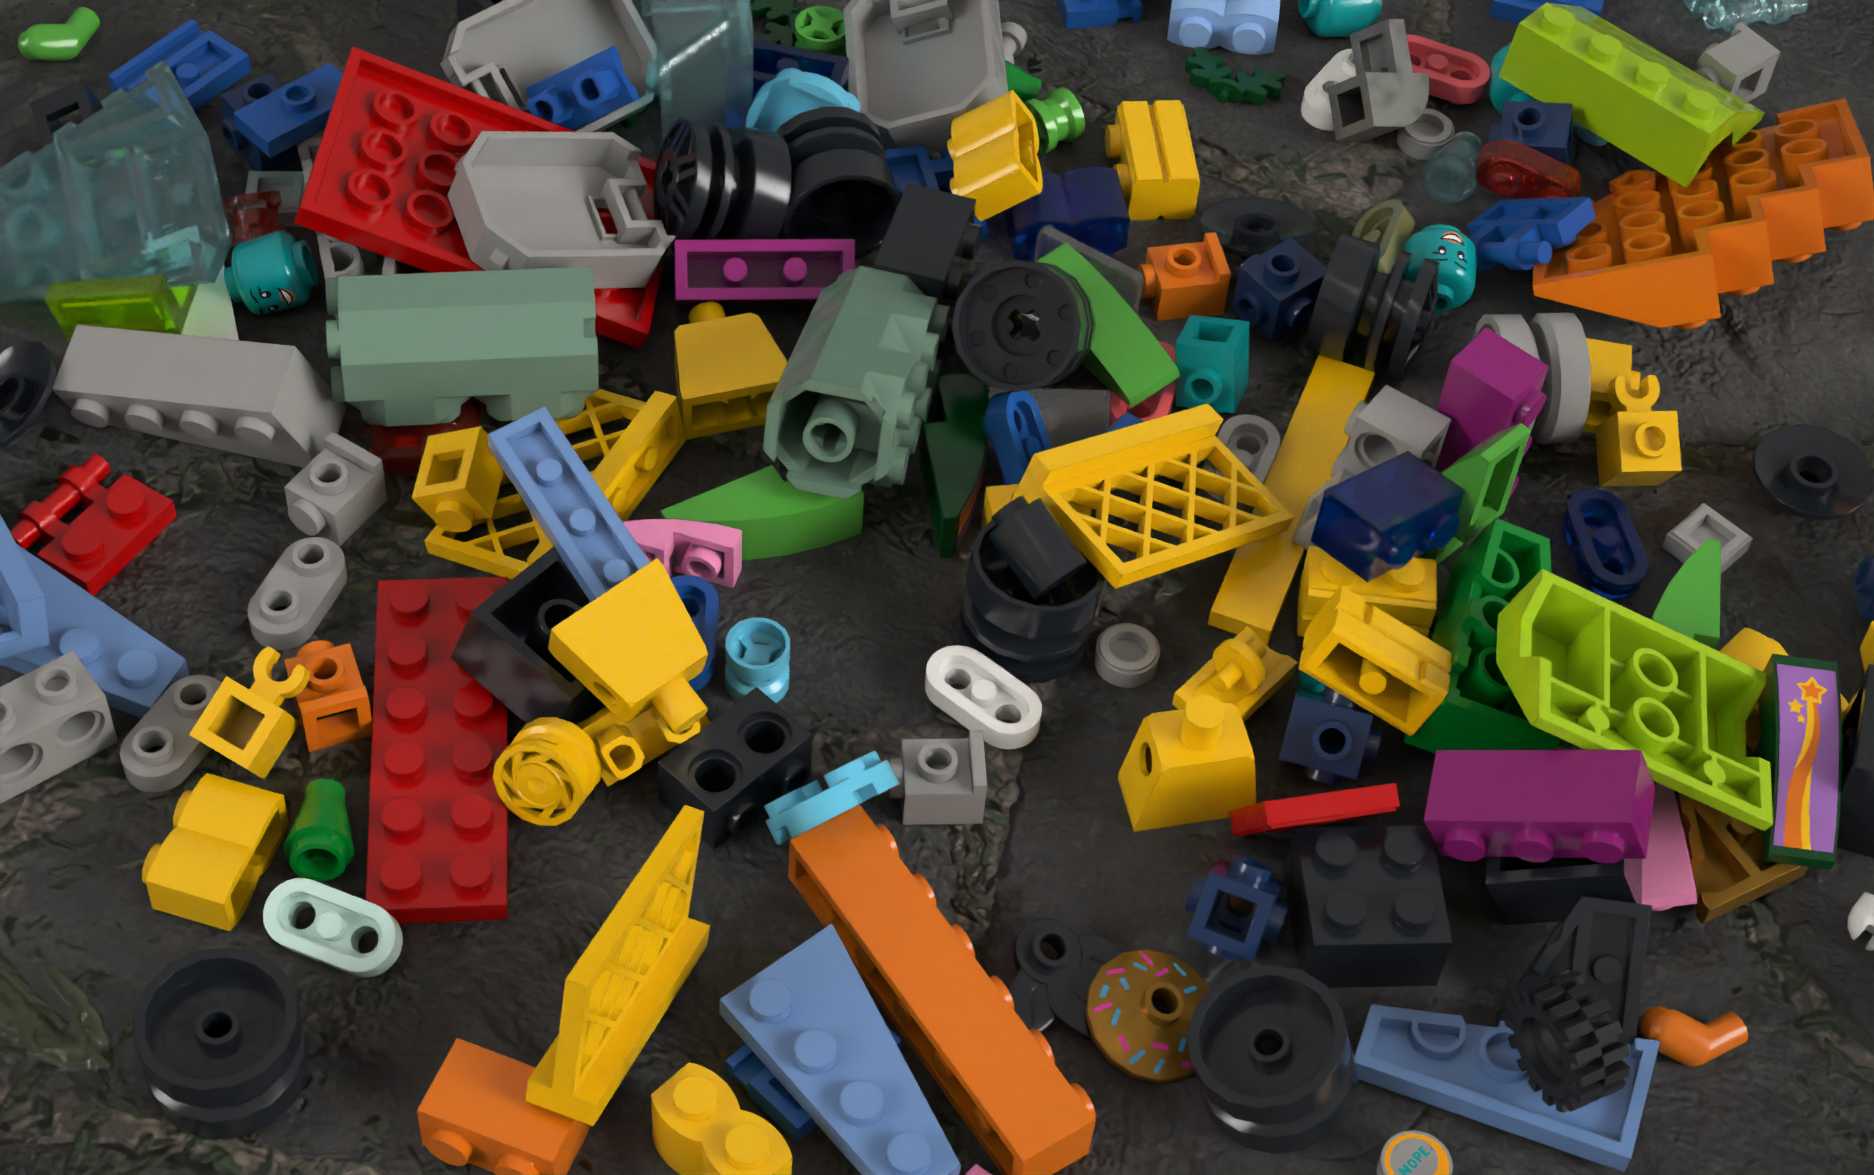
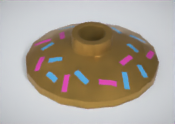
(1127, 1024)

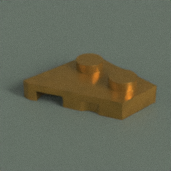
(1727, 860)

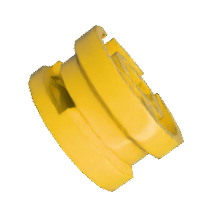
(549, 769)

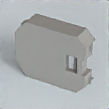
(542, 38)
(927, 79)
(535, 202)

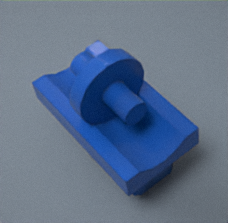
(582, 91)

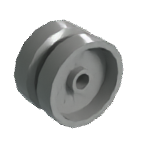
(1561, 345)

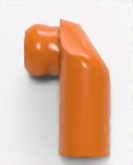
(1689, 1039)

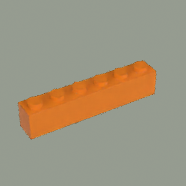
(941, 997)

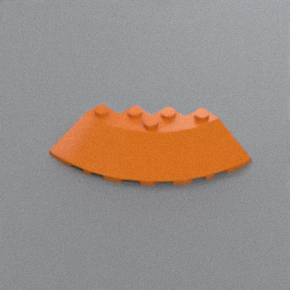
(1675, 248)

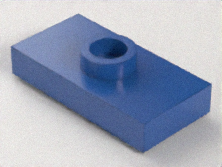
(290, 111)

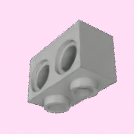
(1389, 428)
(50, 723)

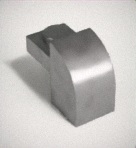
(1385, 89)

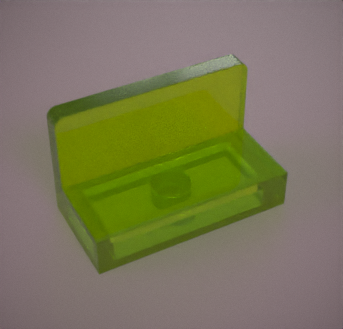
(121, 303)

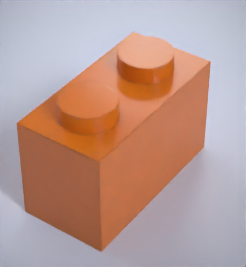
(481, 1117)

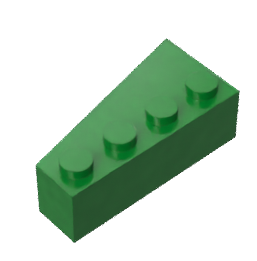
(1480, 705)

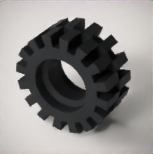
(1566, 1040)

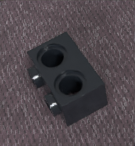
(727, 760)

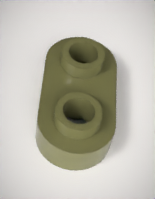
(1389, 226)

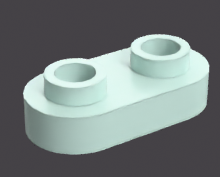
(336, 927)

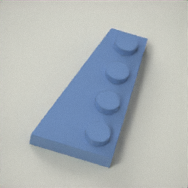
(118, 654)
(838, 1059)
(1477, 1076)

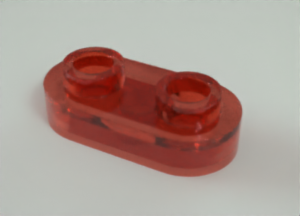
(1524, 173)

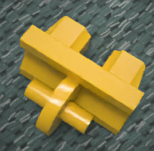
(1239, 673)
(632, 744)

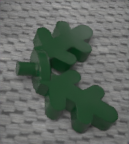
(776, 14)
(1208, 73)

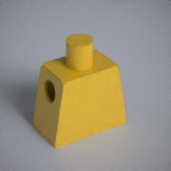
(724, 370)
(636, 649)
(1188, 766)

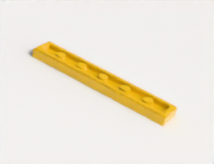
(1314, 439)

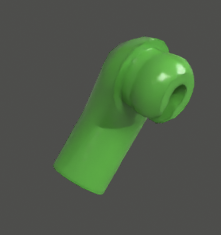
(59, 41)

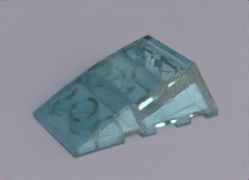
(115, 197)

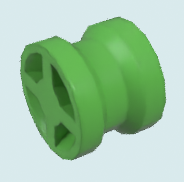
(821, 30)
(1057, 118)

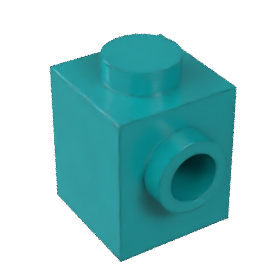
(1212, 363)

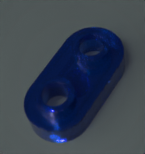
(1610, 555)

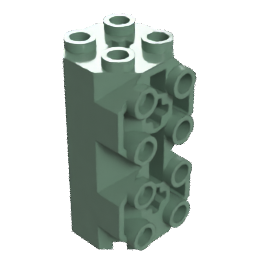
(436, 339)
(857, 384)

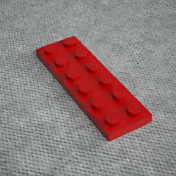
(433, 755)

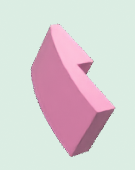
(691, 547)
(1667, 867)

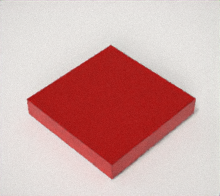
(1314, 810)

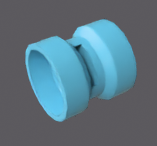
(757, 657)

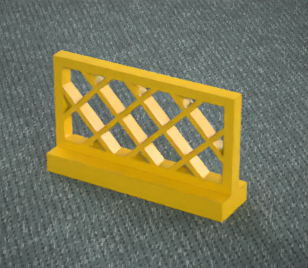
(1130, 461)
(625, 475)
(625, 980)

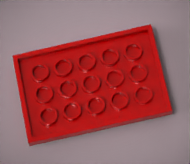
(393, 160)

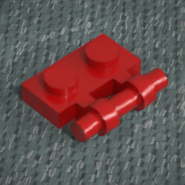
(105, 535)

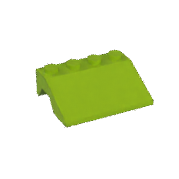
(1625, 90)
(1634, 684)

